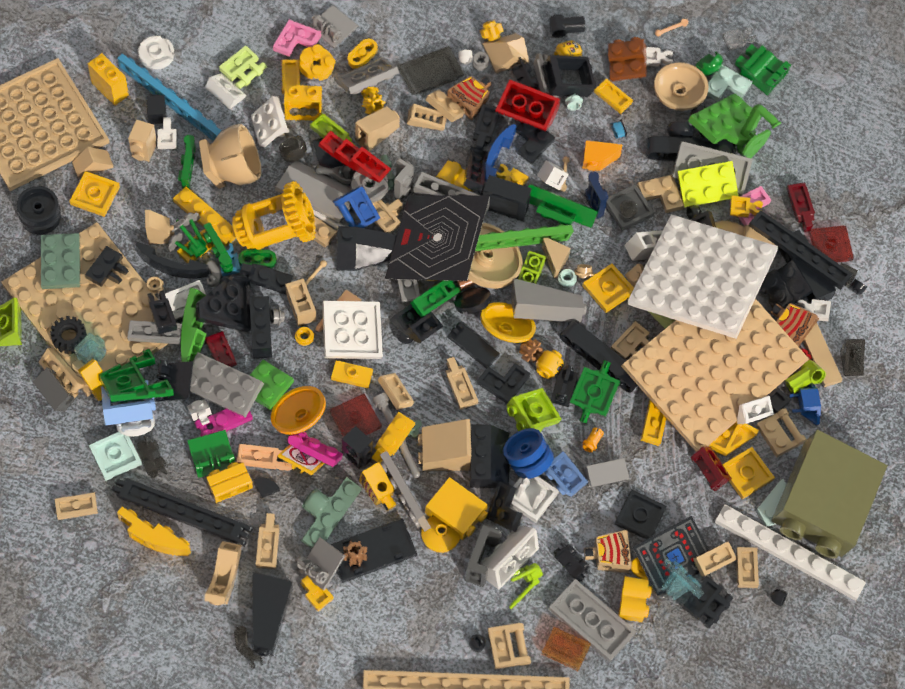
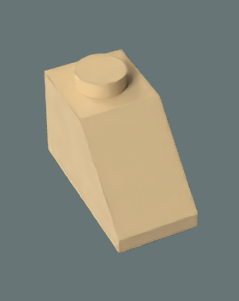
(158, 228)

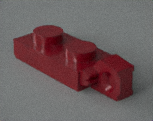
(801, 205)

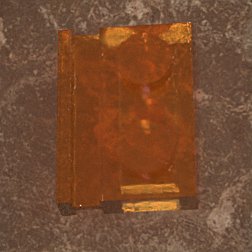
(566, 649)

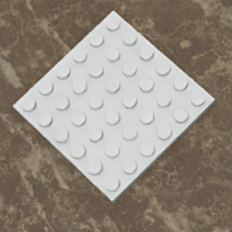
(703, 276)

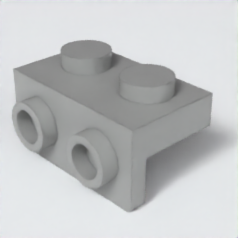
(404, 179)

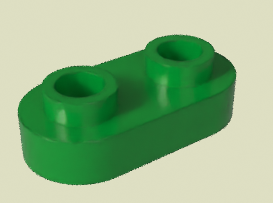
(258, 257)

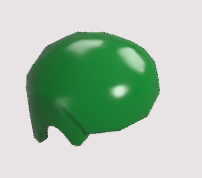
(710, 64)

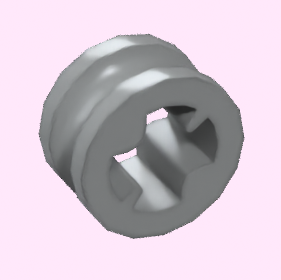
(483, 56)

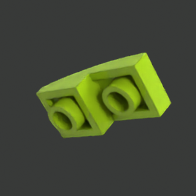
(532, 267)

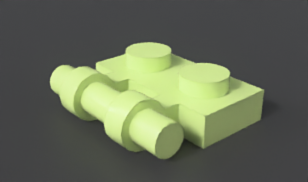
(239, 63)

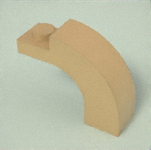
(224, 574)

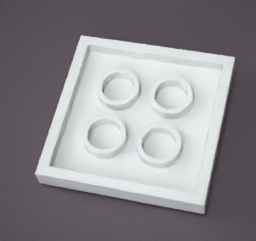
(352, 330)

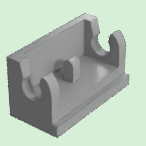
(606, 473)

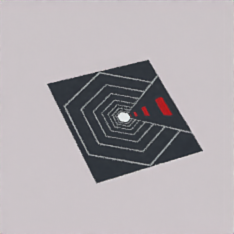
(437, 237)

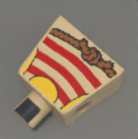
(611, 552)

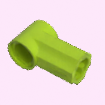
(809, 373)

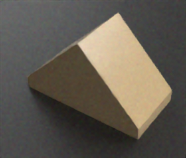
(92, 161)
(556, 255)

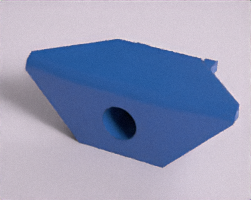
(809, 403)

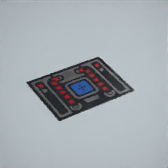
(678, 543)

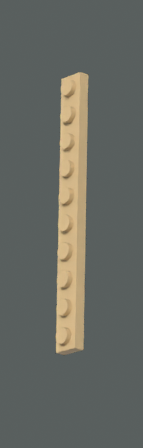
(428, 680)

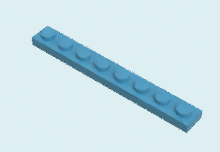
(179, 105)

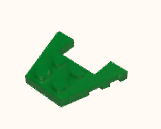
(128, 384)

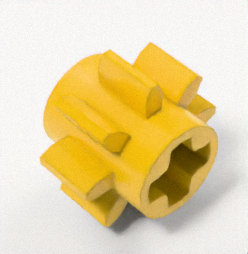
(491, 30)
(372, 103)

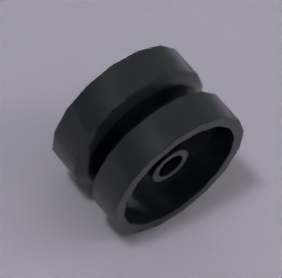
(38, 210)

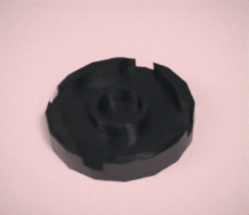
(472, 300)

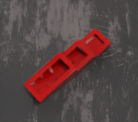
(355, 158)

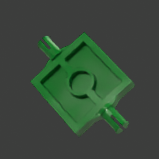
(595, 392)

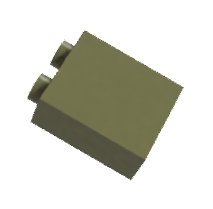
(829, 495)

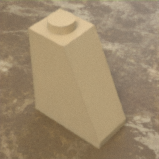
(376, 127)

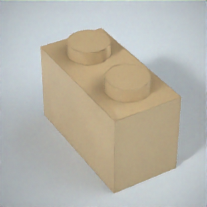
(142, 140)

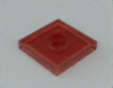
(832, 242)
(355, 413)

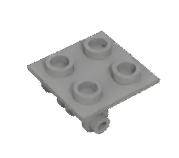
(333, 26)
(320, 563)

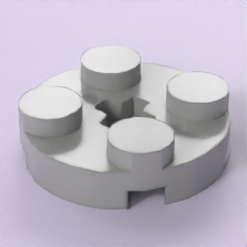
(376, 192)

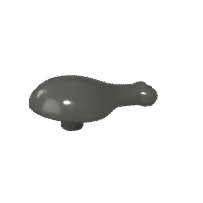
(342, 173)

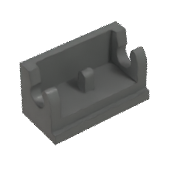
(53, 390)

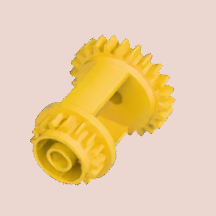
(297, 212)

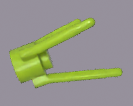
(530, 574)

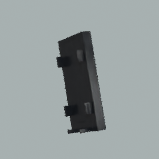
(384, 545)

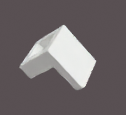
(552, 175)

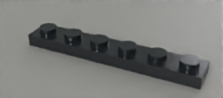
(800, 250)

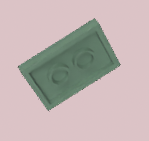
(60, 261)

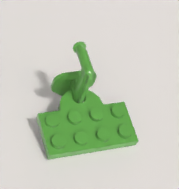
(736, 122)

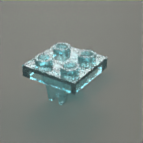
(678, 582)

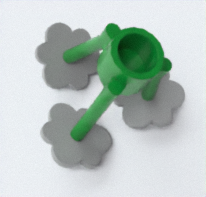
(196, 246)

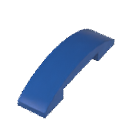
(503, 140)

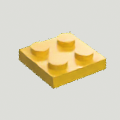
(94, 193)
(608, 288)
(748, 473)

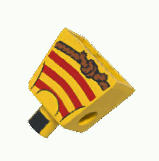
(374, 479)

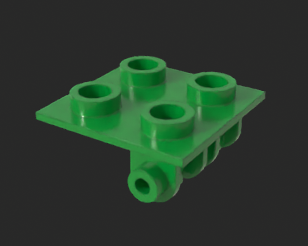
(211, 453)

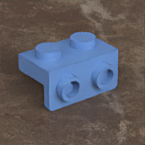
(566, 475)

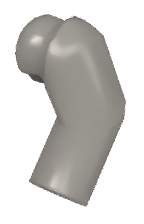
(215, 276)

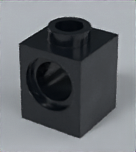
(156, 108)

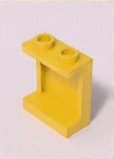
(457, 508)

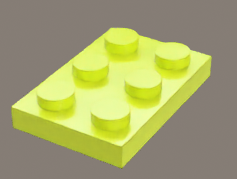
(707, 184)

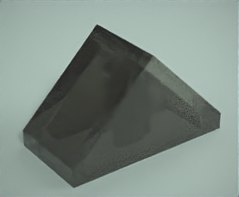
(852, 357)

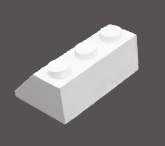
(511, 555)

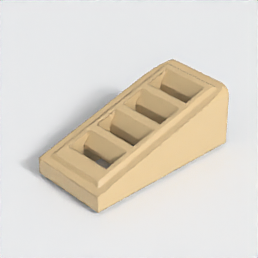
(425, 123)

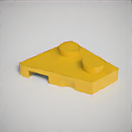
(733, 438)

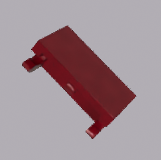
(711, 467)

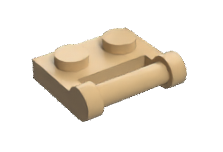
(775, 435)
(502, 646)

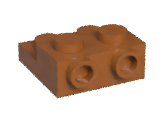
(627, 59)

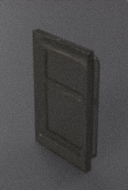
(430, 71)

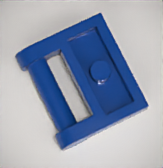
(361, 204)

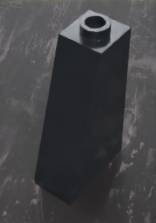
(270, 605)

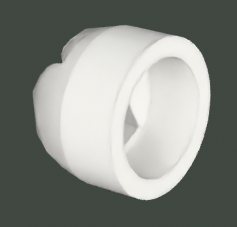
(465, 56)

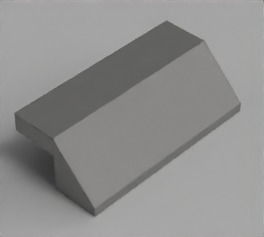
(318, 188)

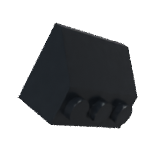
(487, 456)

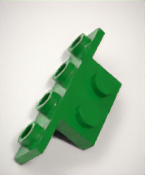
(561, 208)

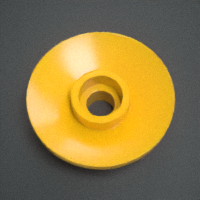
(439, 541)

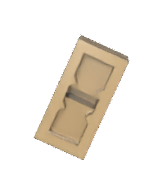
(300, 302)

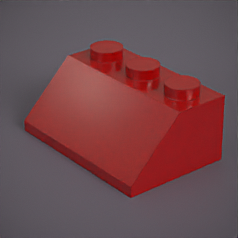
(528, 105)

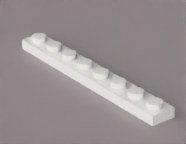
(790, 552)

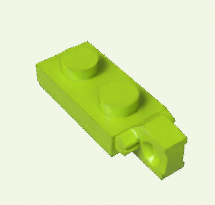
(324, 124)

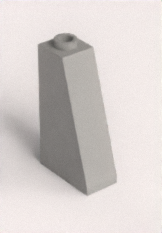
(545, 303)

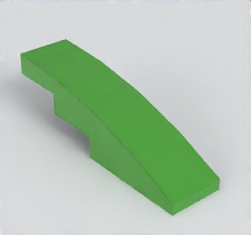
(191, 334)

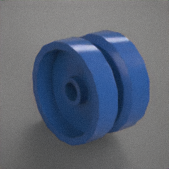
(528, 453)

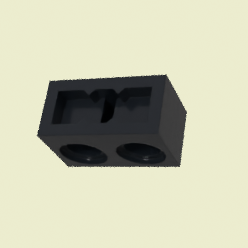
(357, 447)

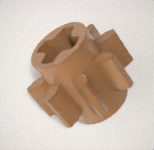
(531, 350)
(355, 553)

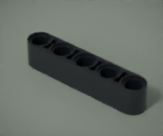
(667, 148)
(595, 352)

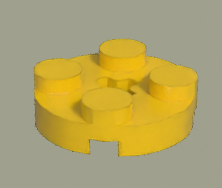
(319, 54)

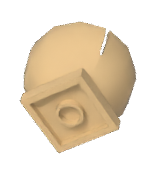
(231, 157)

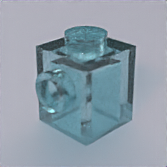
(90, 348)

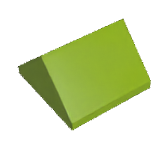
(10, 323)

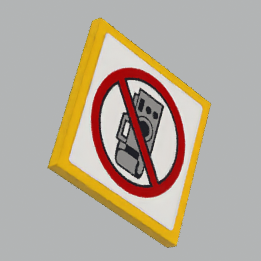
(300, 460)

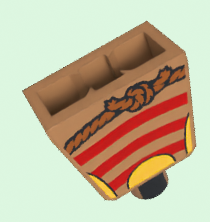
(470, 95)
(795, 321)

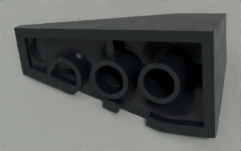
(362, 247)

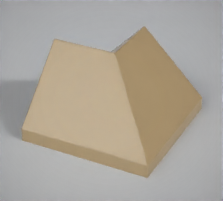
(506, 52)

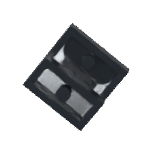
(415, 327)

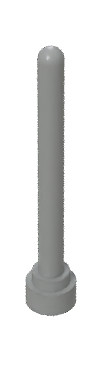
(382, 402)

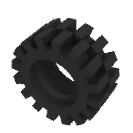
(63, 325)

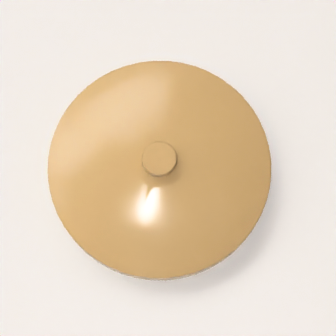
(495, 266)

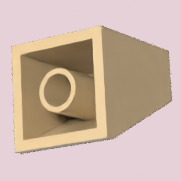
(445, 446)

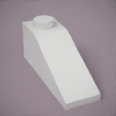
(642, 244)

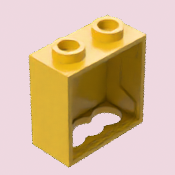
(108, 79)
(302, 97)

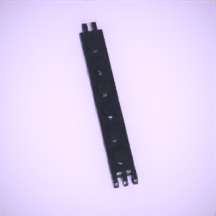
(182, 511)

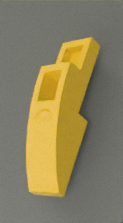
(158, 539)

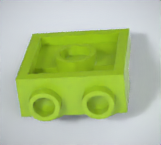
(533, 410)

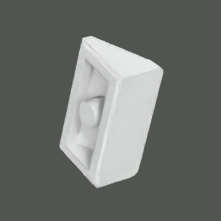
(224, 90)
(754, 410)

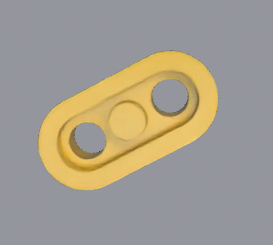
(360, 54)

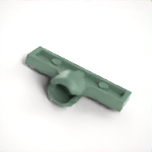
(328, 510)

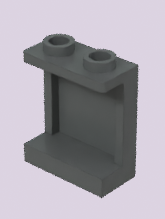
(475, 572)

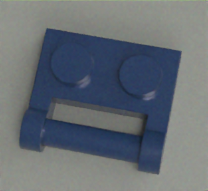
(596, 195)

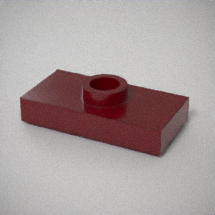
(220, 349)

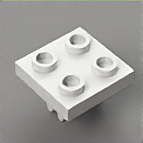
(269, 122)
(533, 497)

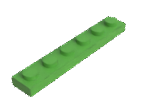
(524, 237)

